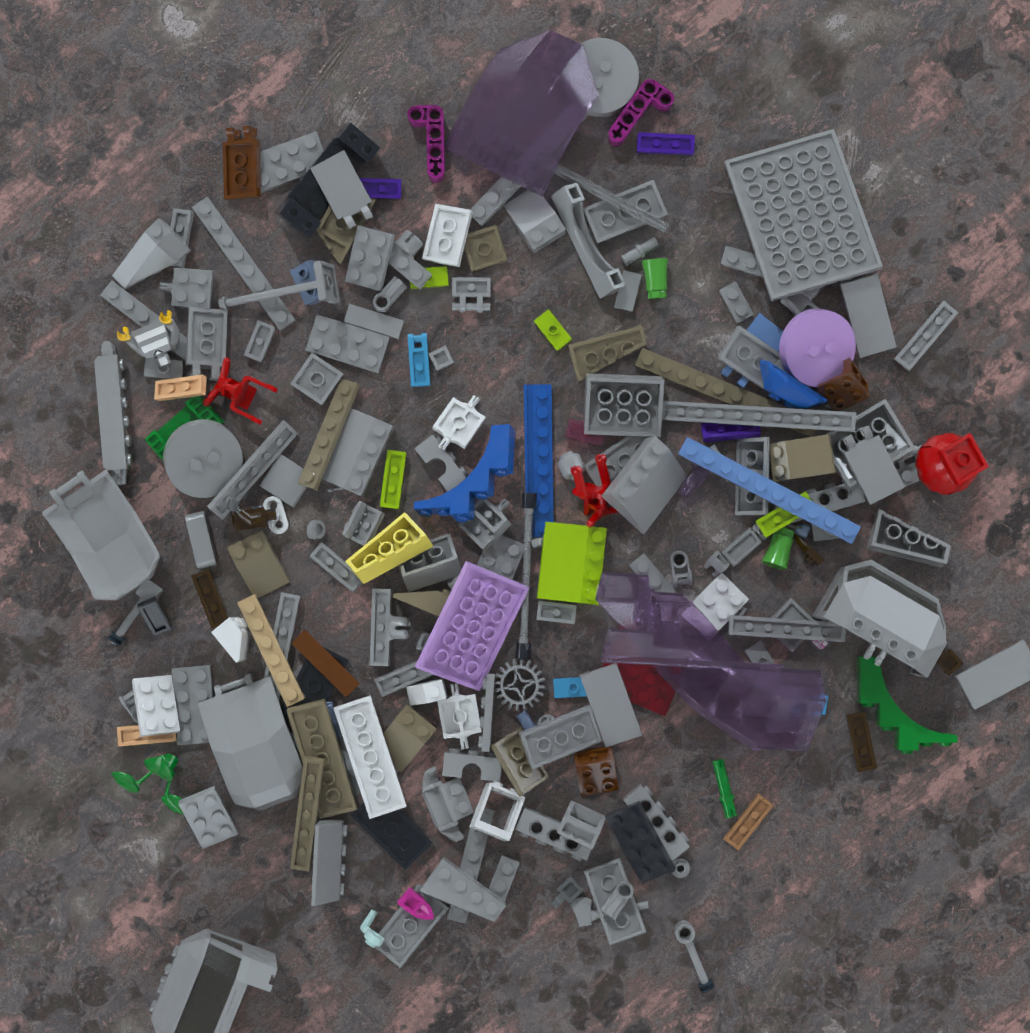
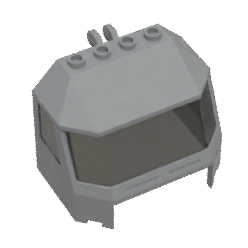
(886, 614)
(209, 983)

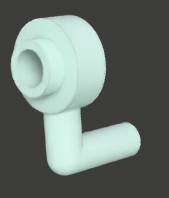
(372, 938)

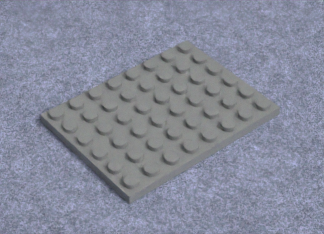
(802, 215)

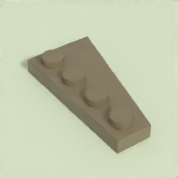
(598, 352)

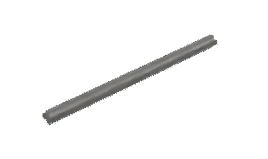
(607, 196)

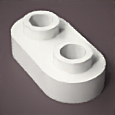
(280, 514)

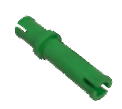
(724, 788)

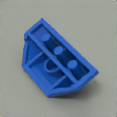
(788, 389)

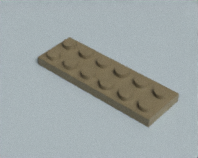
(318, 739)

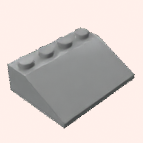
(623, 405)
(882, 423)
(357, 452)
(645, 484)
(328, 861)

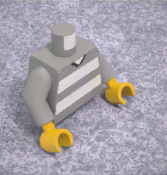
(154, 339)

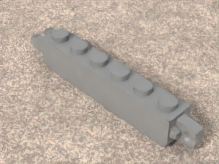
(112, 413)

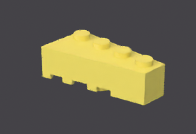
(389, 549)

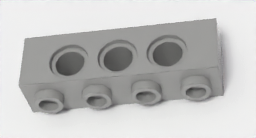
(853, 496)
(530, 816)
(679, 843)

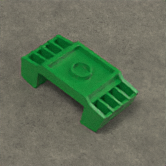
(192, 411)

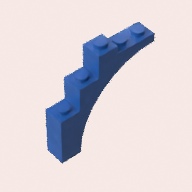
(460, 500)

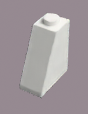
(427, 692)

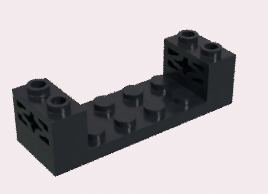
(307, 201)

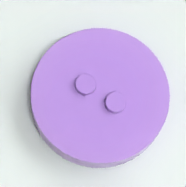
(816, 346)

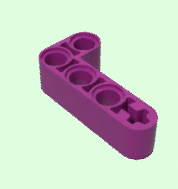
(635, 114)
(432, 144)

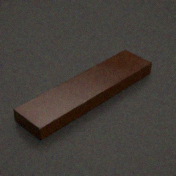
(325, 663)

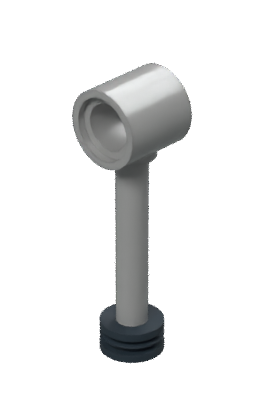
(145, 591)
(706, 984)

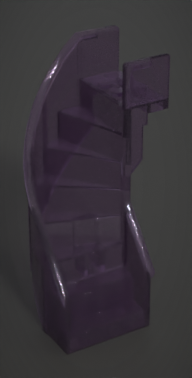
(747, 700)

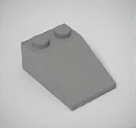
(535, 220)

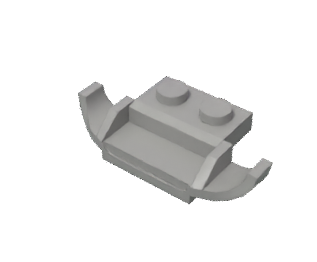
(445, 803)

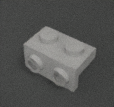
(363, 523)

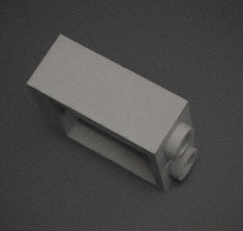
(587, 830)

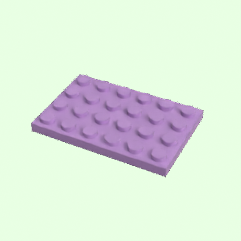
(472, 626)

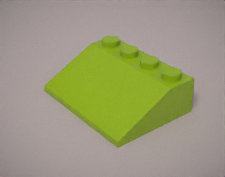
(571, 562)

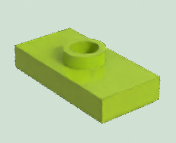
(438, 279)
(552, 330)

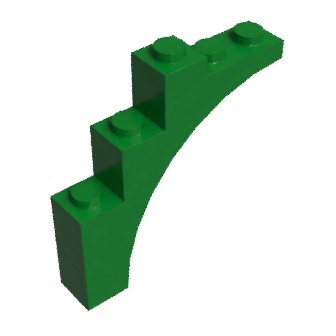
(908, 733)

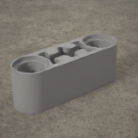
(201, 539)

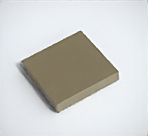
(484, 249)

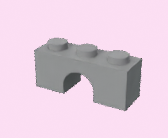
(430, 451)
(455, 762)

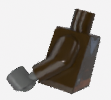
(249, 516)

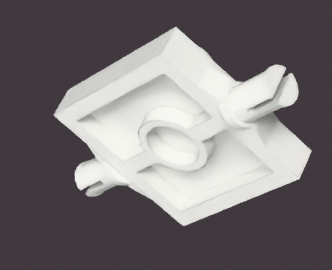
(458, 423)
(459, 716)

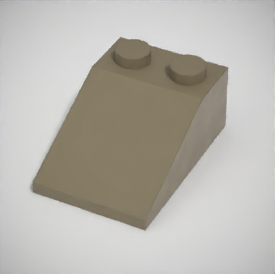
(801, 458)
(258, 564)
(428, 601)
(407, 736)

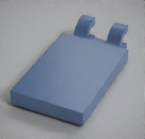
(766, 332)

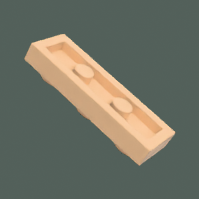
(180, 388)
(131, 736)

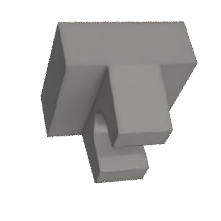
(719, 562)

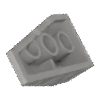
(152, 253)

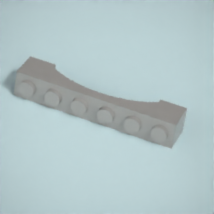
(570, 208)

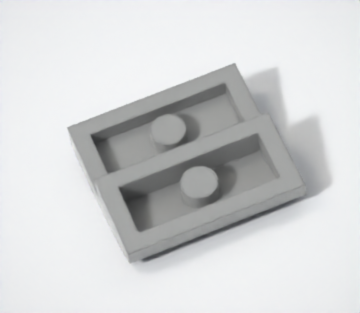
(283, 480)

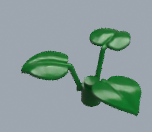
(163, 767)

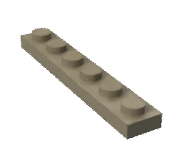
(328, 434)
(307, 813)

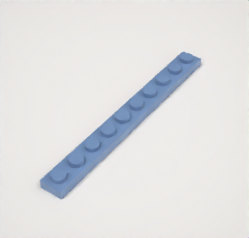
(769, 490)

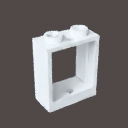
(493, 831)

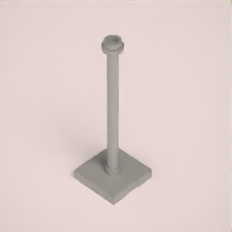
(325, 284)

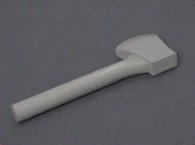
(585, 915)

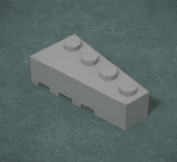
(901, 540)
(461, 890)

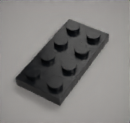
(314, 683)
(395, 834)
(640, 842)

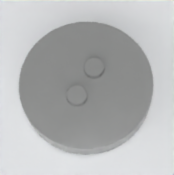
(613, 73)
(202, 458)

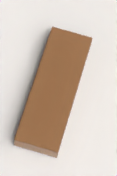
(748, 821)

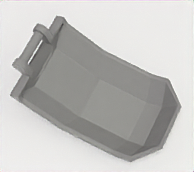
(103, 535)
(252, 743)

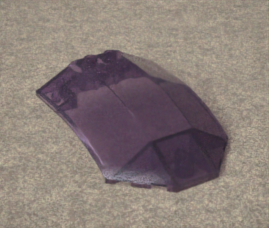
(526, 110)

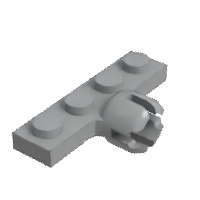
(403, 259)
(384, 627)

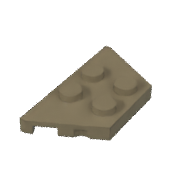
(337, 234)

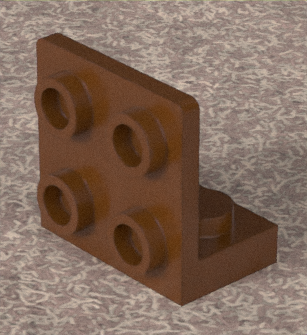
(845, 388)
(596, 771)

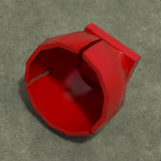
(949, 463)

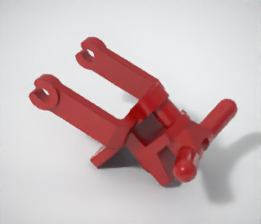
(239, 392)
(593, 494)

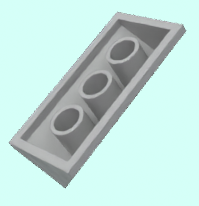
(755, 456)

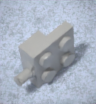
(190, 288)
(488, 523)

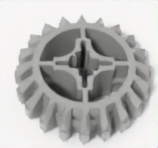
(523, 701)

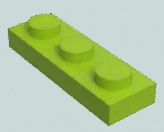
(393, 479)
(777, 519)

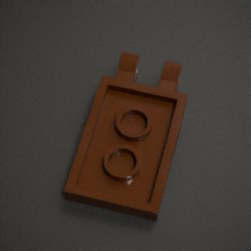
(241, 164)

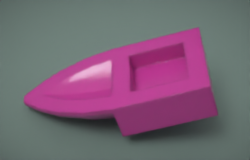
(416, 905)

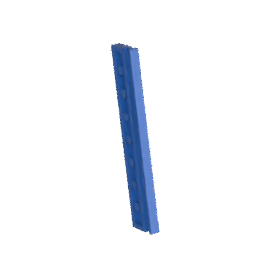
(539, 453)

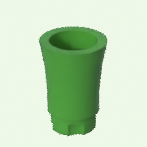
(656, 277)
(779, 549)

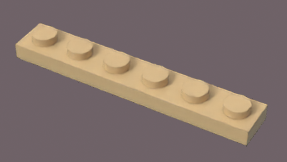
(271, 650)

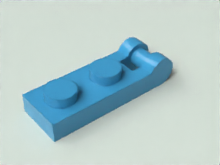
(419, 360)

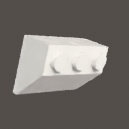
(234, 637)

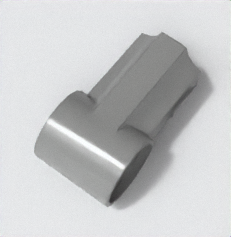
(390, 293)
(616, 901)

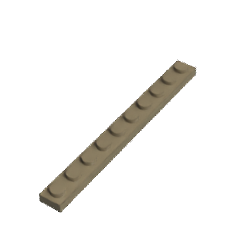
(705, 383)

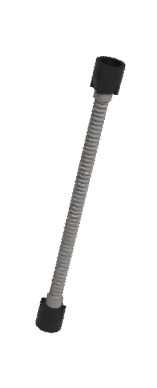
(529, 503)

